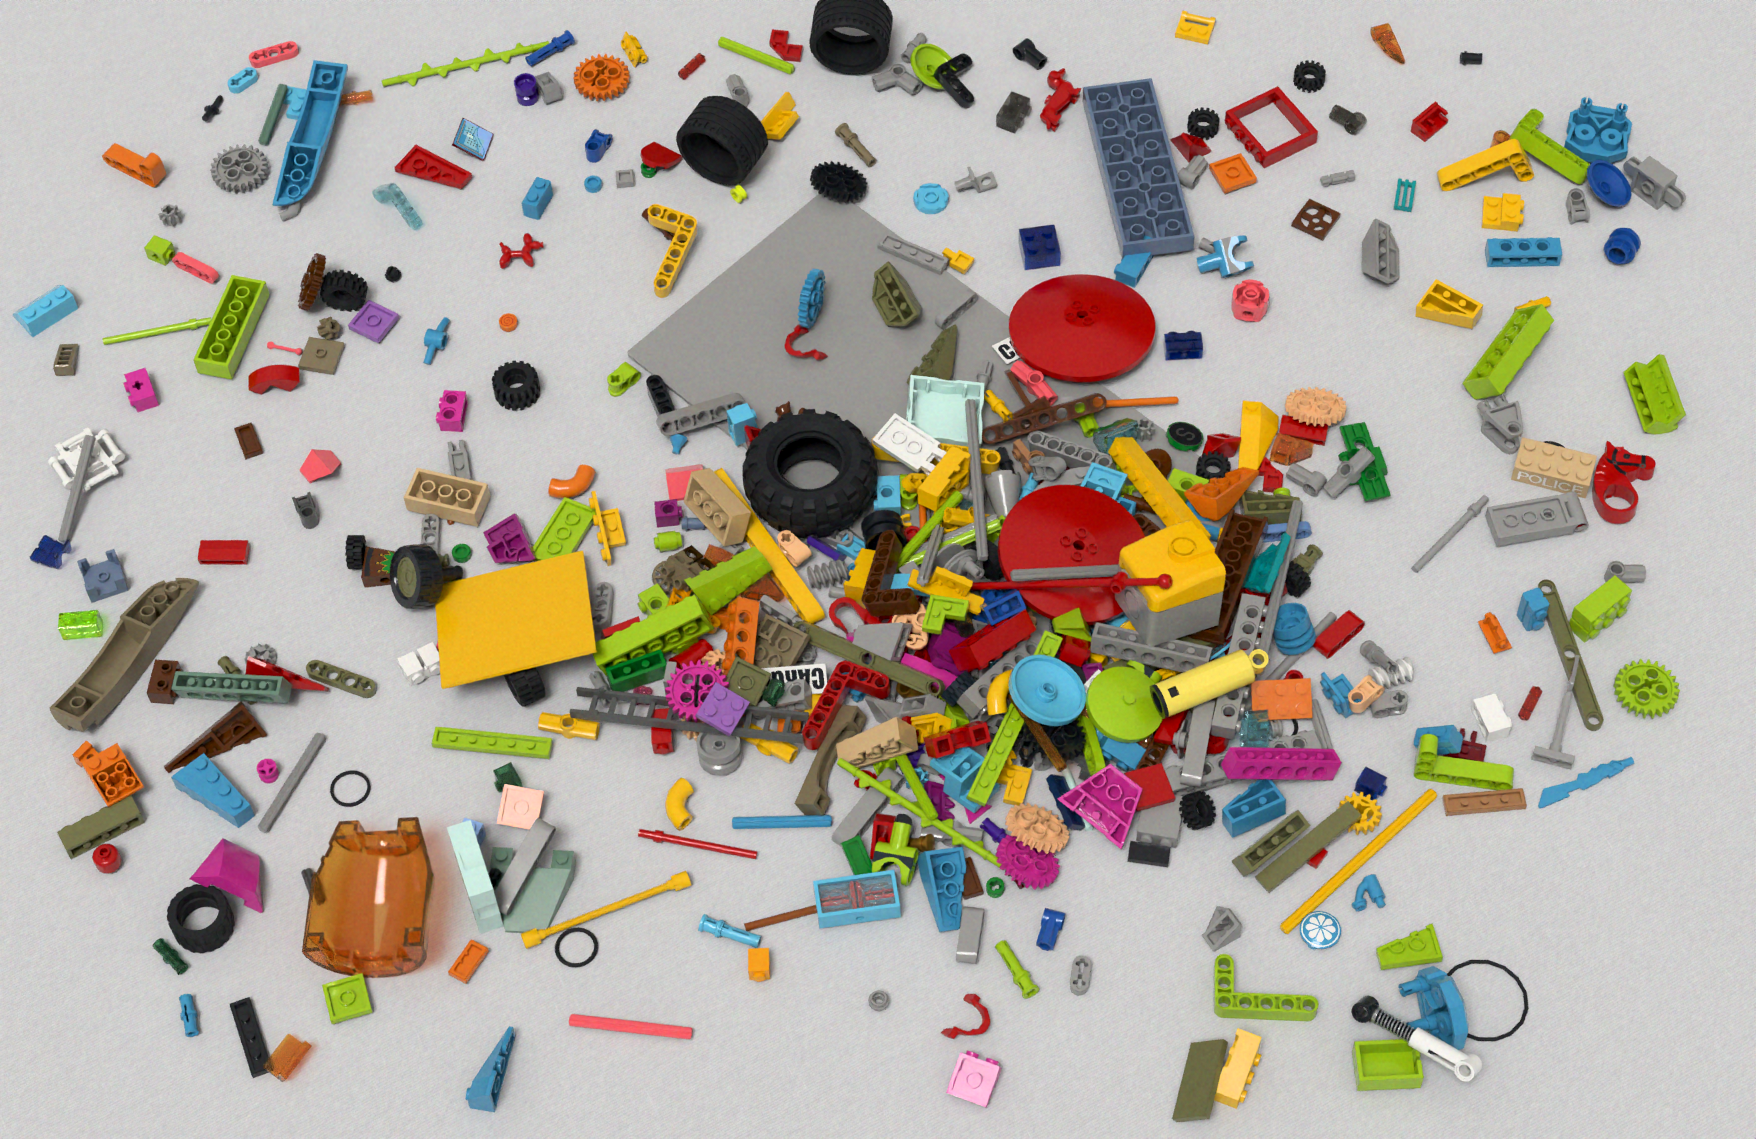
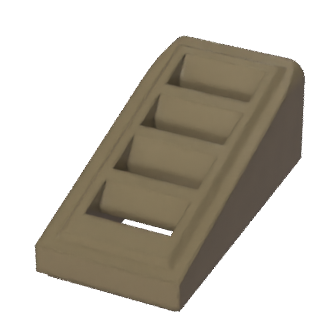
(60, 366)

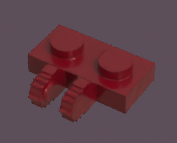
(1470, 749)

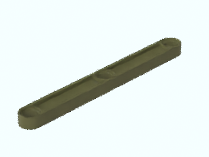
(1565, 641)
(893, 669)

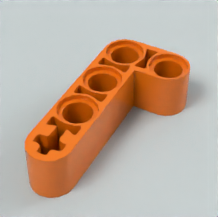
(147, 170)

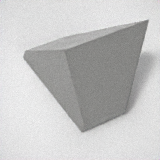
(883, 709)
(1222, 928)

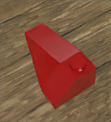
(258, 666)

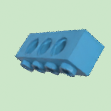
(1523, 252)

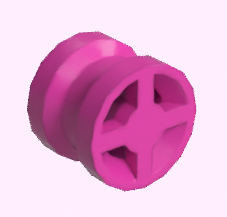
(263, 769)

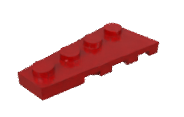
(428, 166)

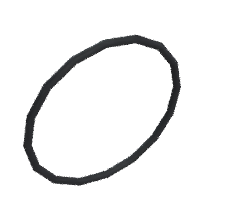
(1520, 985)

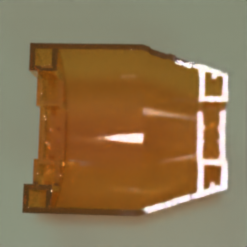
(371, 901)

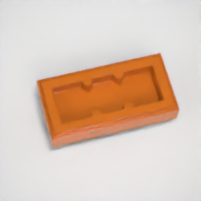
(468, 961)

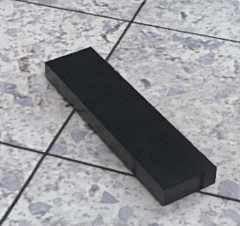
(250, 1036)

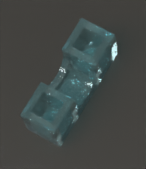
(1255, 729)

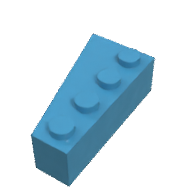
(210, 787)

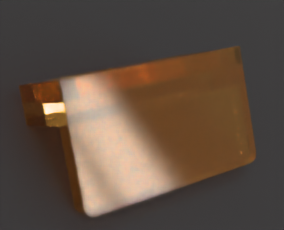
(286, 1057)

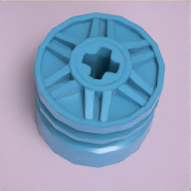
(1293, 629)

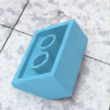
(46, 310)

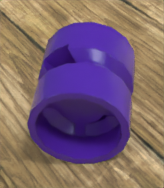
(526, 89)

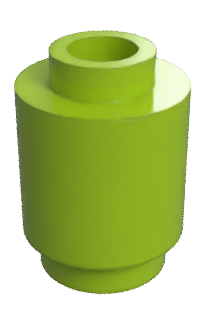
(668, 541)

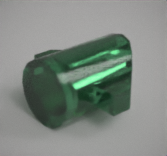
(773, 692)

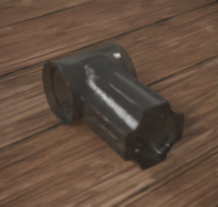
(1351, 121)
(965, 627)

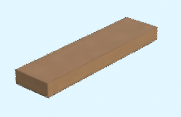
(1484, 802)

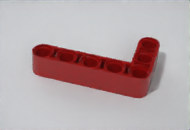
(837, 697)

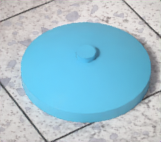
(1047, 690)

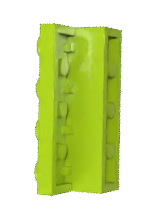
(1655, 395)

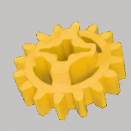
(1367, 809)

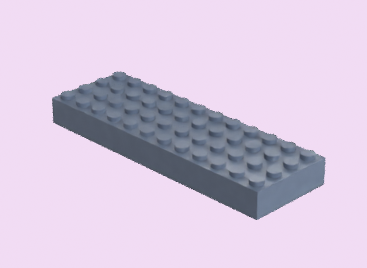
(1137, 168)

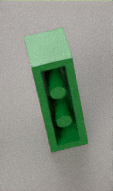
(636, 671)

